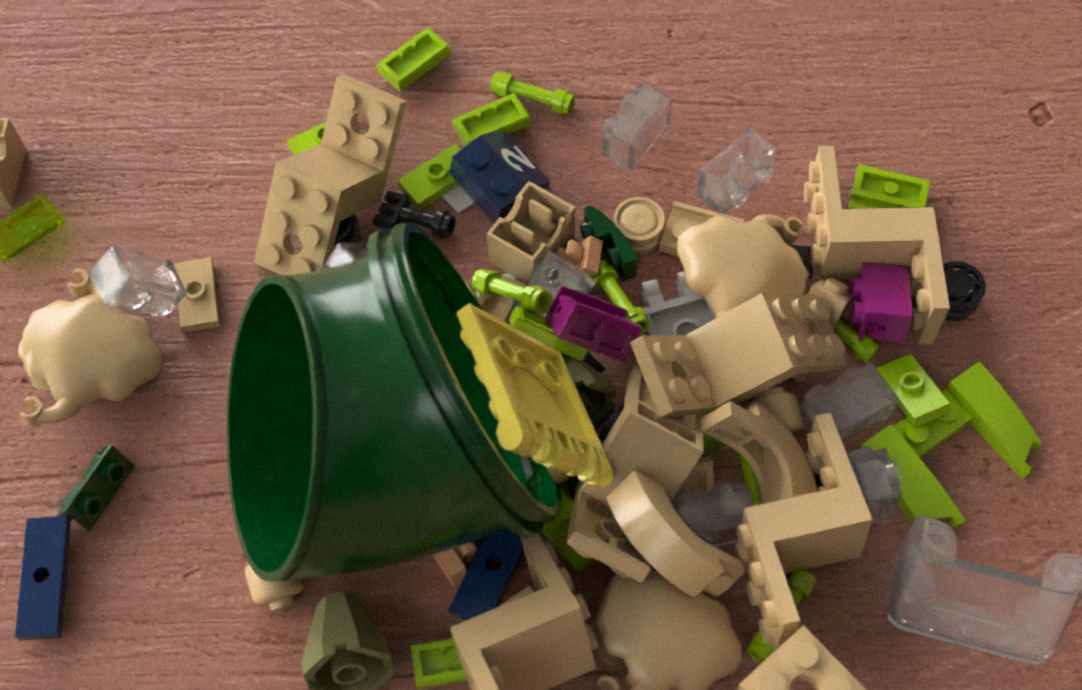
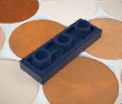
(43, 555)
(482, 587)

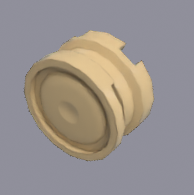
(641, 223)

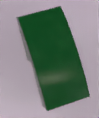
(615, 244)

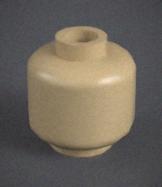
(782, 405)
(275, 593)

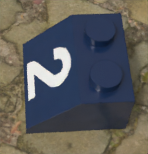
(494, 172)

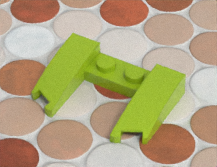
(973, 400)

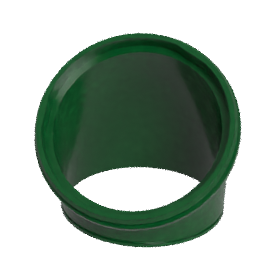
(365, 420)

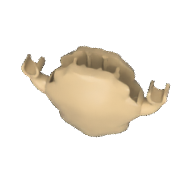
(738, 260)
(85, 353)
(664, 636)

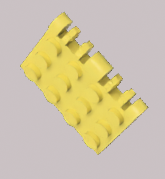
(534, 399)

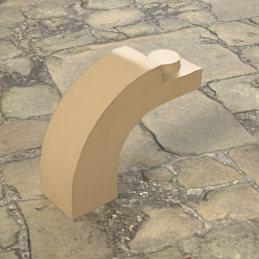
(766, 446)
(667, 542)

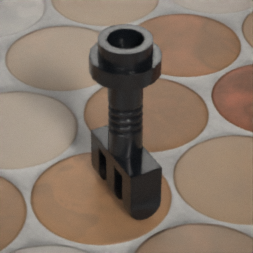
(398, 210)

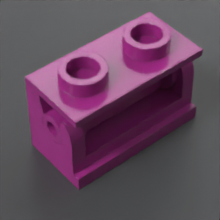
(882, 302)
(592, 323)

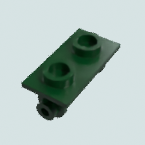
(101, 483)

